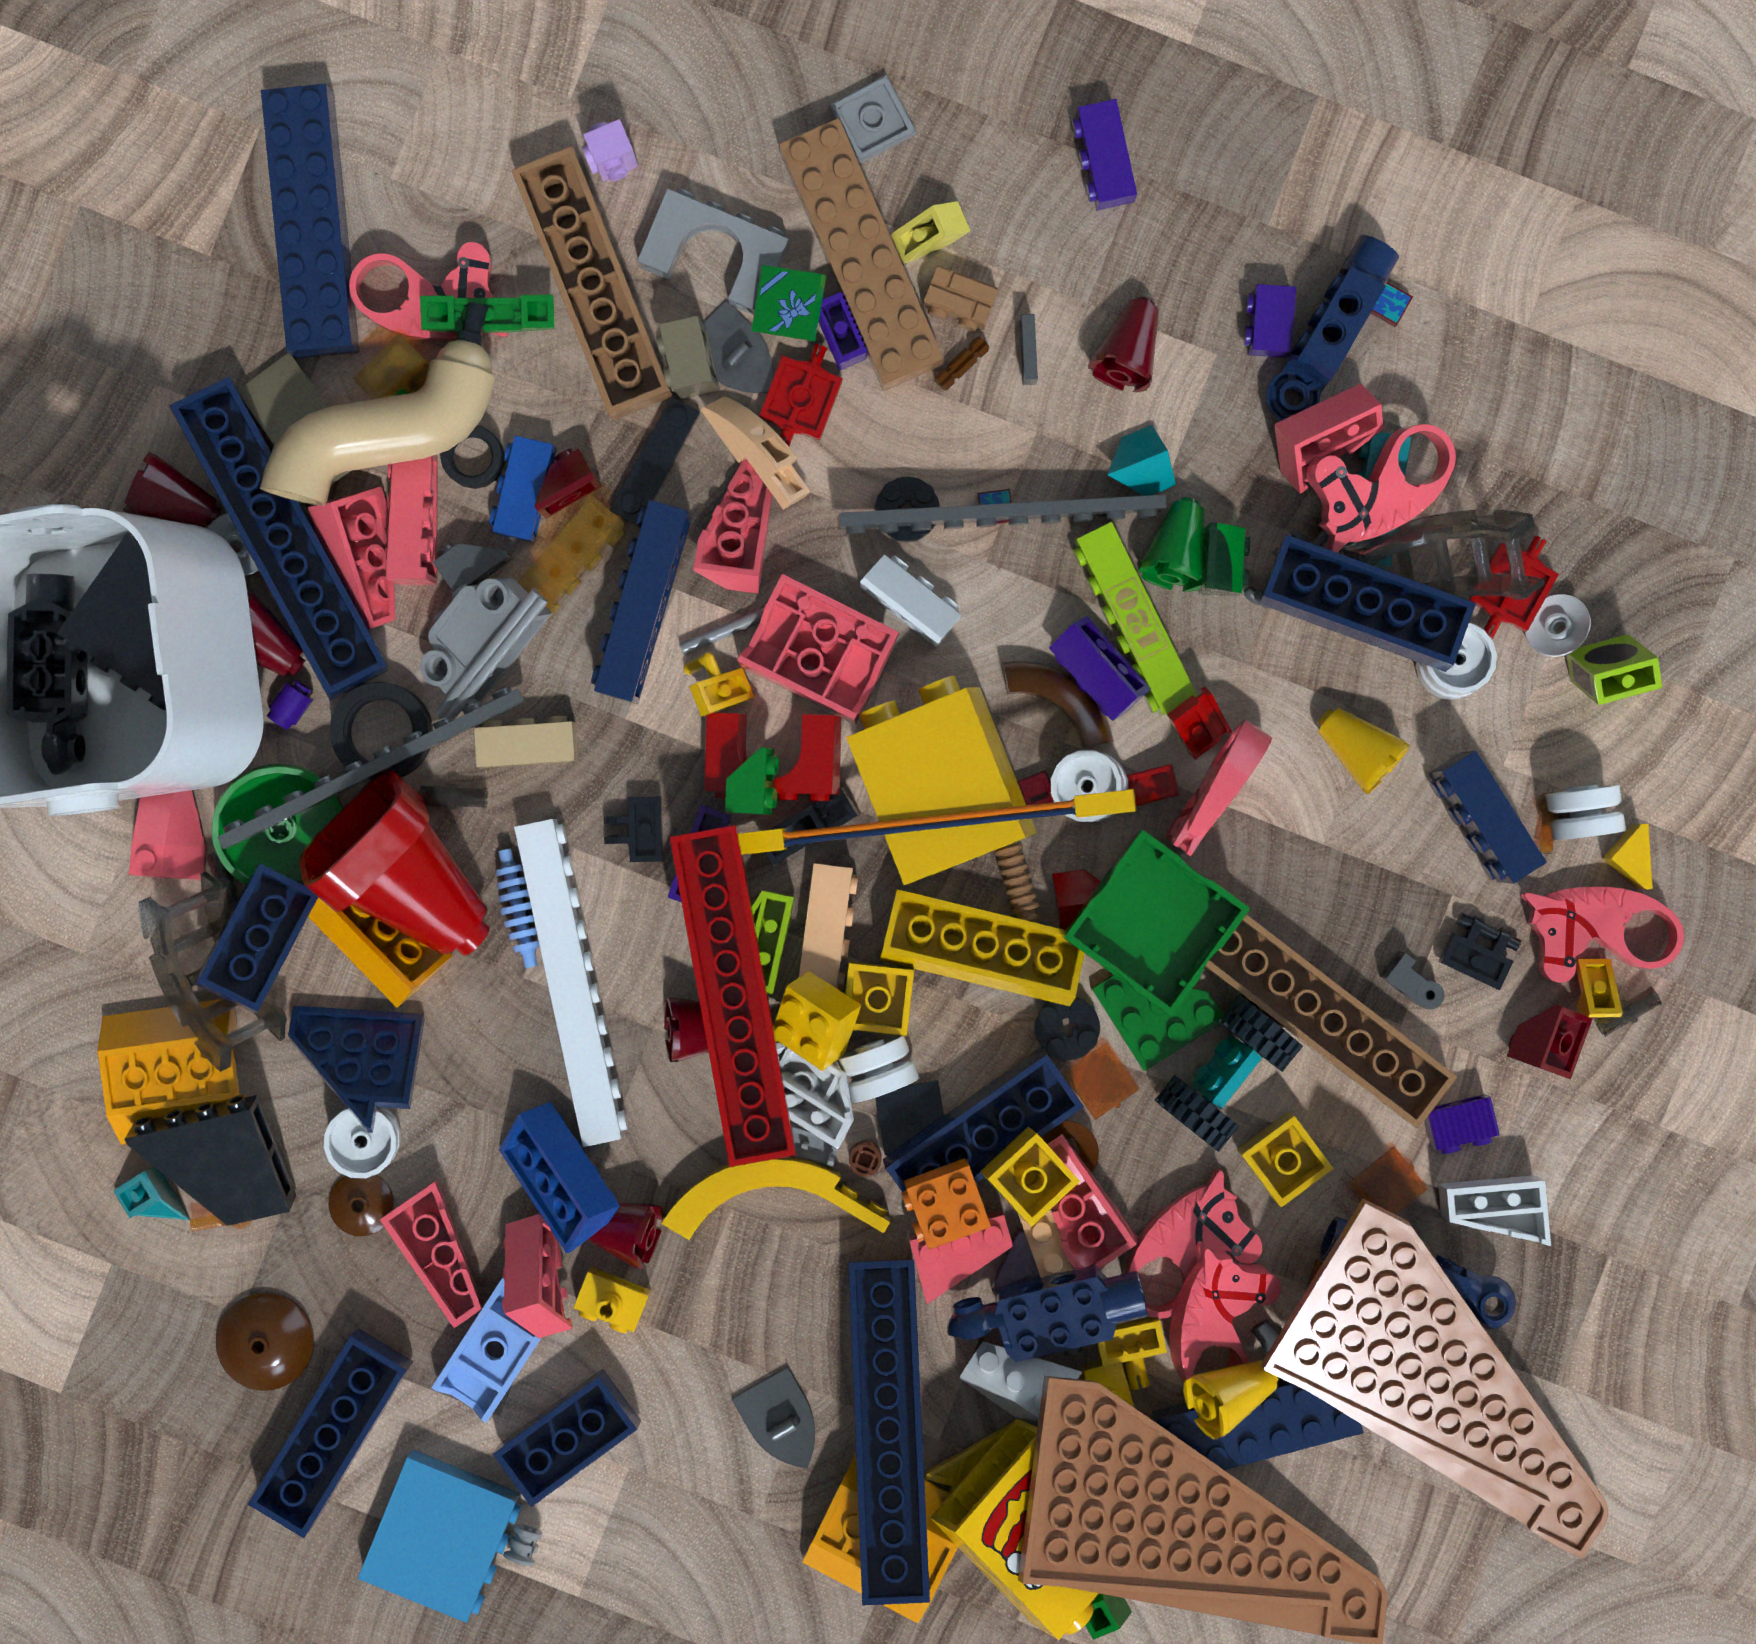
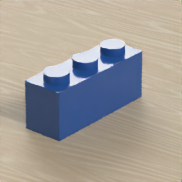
(520, 487)

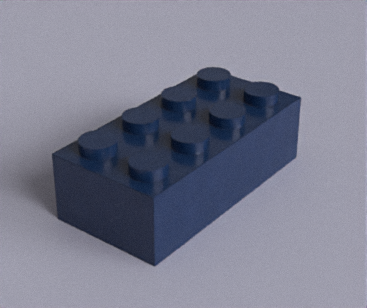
(1486, 818)
(256, 938)
(567, 1437)

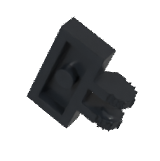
(645, 829)

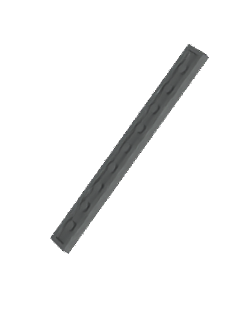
(986, 515)
(358, 773)

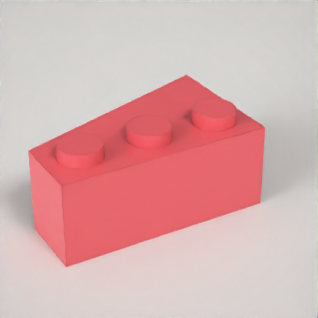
(954, 1261)

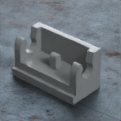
(812, 1147)

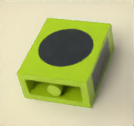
(1614, 669)

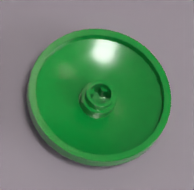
(281, 844)

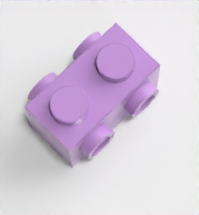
(609, 151)

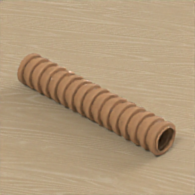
(1017, 882)

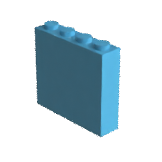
(440, 1536)

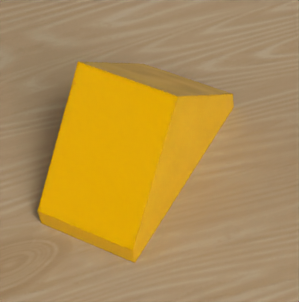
(1632, 856)

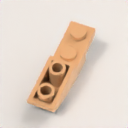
(757, 442)
(1046, 1246)

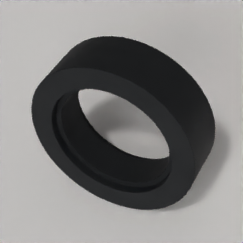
(359, 697)

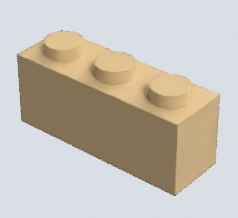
(526, 742)

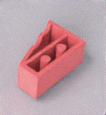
(1326, 429)
(532, 1278)

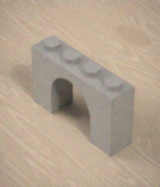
(683, 218)

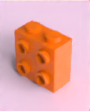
(945, 1204)

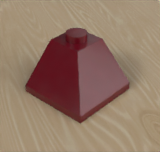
(566, 483)
(1551, 1040)

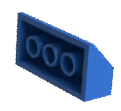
(558, 1176)

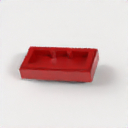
(1153, 784)

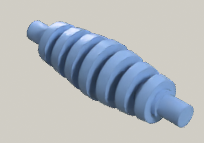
(515, 896)

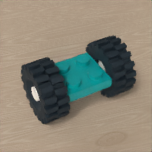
(1227, 1071)

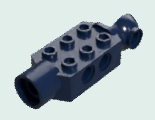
(1314, 358)
(1471, 1286)
(1053, 1312)

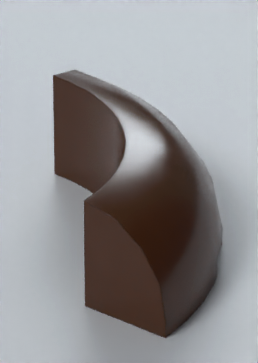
(1064, 692)

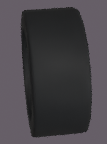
(487, 476)

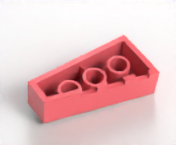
(413, 522)
(434, 1251)

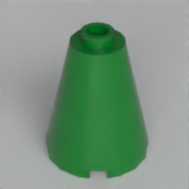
(1177, 548)

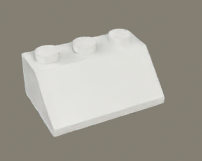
(911, 599)

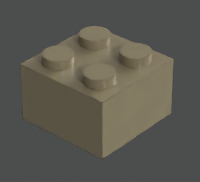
(688, 357)

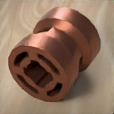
(863, 1152)

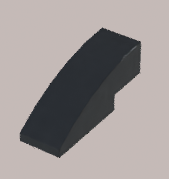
(818, 815)

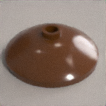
(282, 1330)

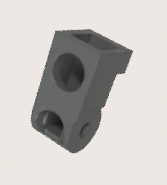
(1412, 985)

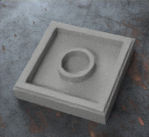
(873, 119)

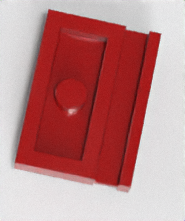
(1199, 723)

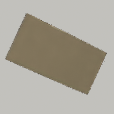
(282, 397)

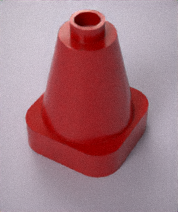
(395, 868)

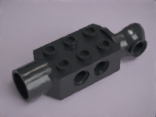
(42, 674)

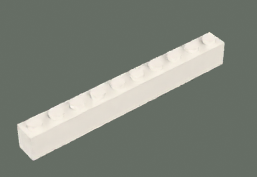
(570, 982)

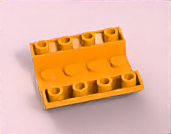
(156, 1068)
(837, 1542)

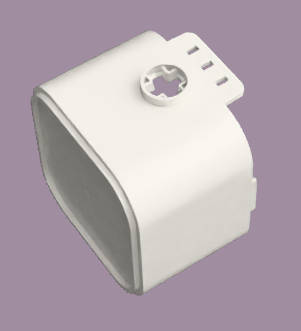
(199, 649)

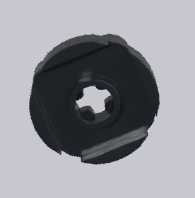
(902, 490)
(1082, 1038)

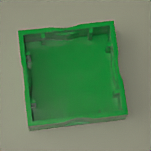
(1155, 922)

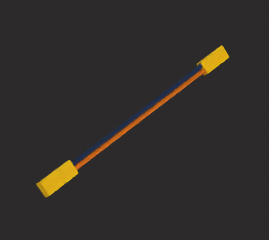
(1085, 806)

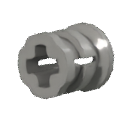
(523, 1545)

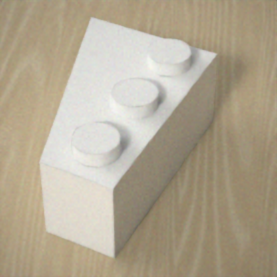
(1499, 1205)
(1010, 1383)

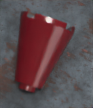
(1128, 348)
(169, 495)
(272, 642)
(684, 1029)
(631, 1233)

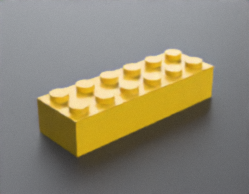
(982, 948)

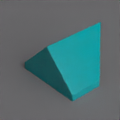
(1143, 463)
(150, 1196)

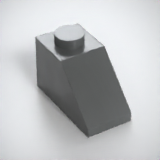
(468, 563)

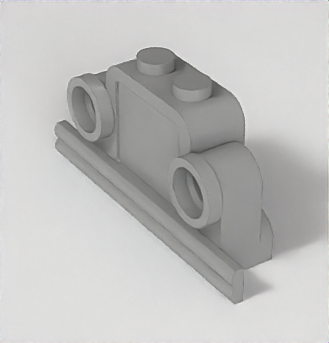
(480, 639)

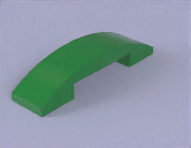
(503, 314)

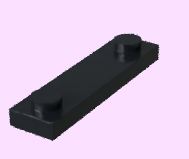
(655, 459)

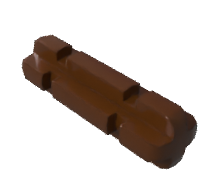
(962, 363)

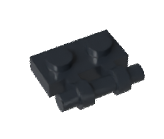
(1475, 960)

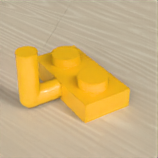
(720, 689)

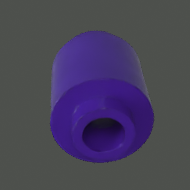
(290, 704)

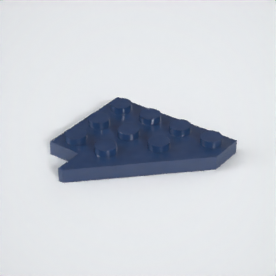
(361, 1055)

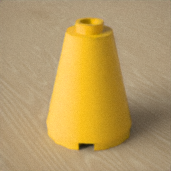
(1361, 747)
(1227, 1396)

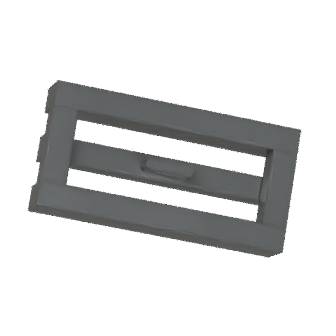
(1028, 349)

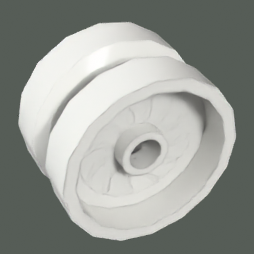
(1477, 664)
(1076, 768)
(1585, 811)
(879, 1072)
(351, 1156)

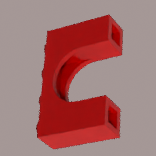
(814, 773)

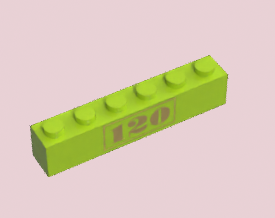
(1134, 618)

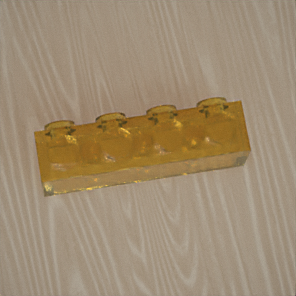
(573, 553)

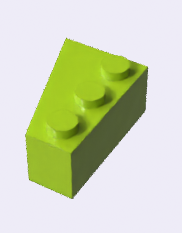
(772, 920)

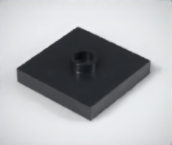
(908, 1112)

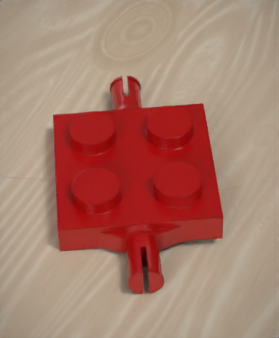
(801, 396)
(1513, 611)

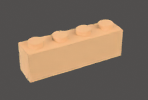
(826, 923)

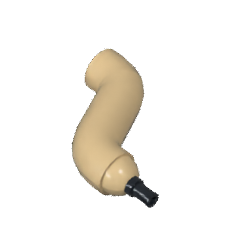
(387, 427)

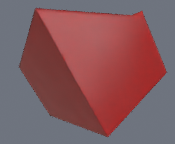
(1071, 893)

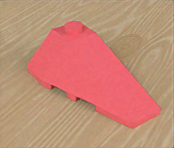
(736, 537)
(357, 545)
(168, 838)
(1087, 1218)

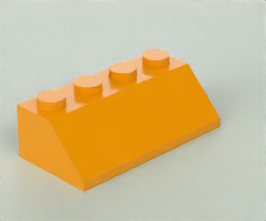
(383, 954)

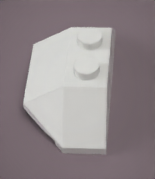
(816, 1097)

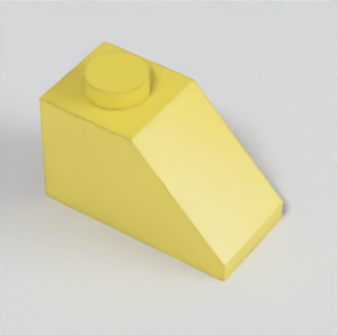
(930, 231)

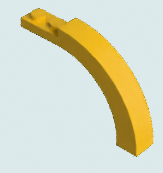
(781, 1172)

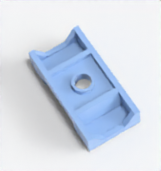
(476, 1375)

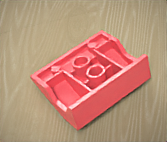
(819, 649)

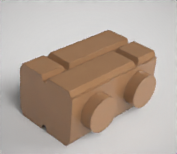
(960, 298)

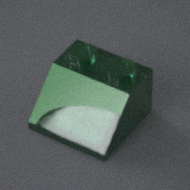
(1224, 560)

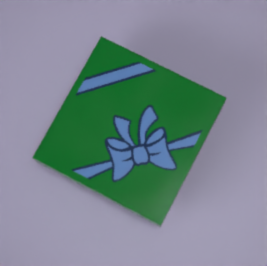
(788, 303)

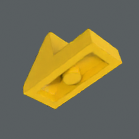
(1598, 988)

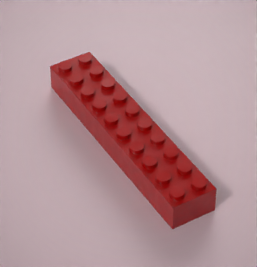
(733, 996)

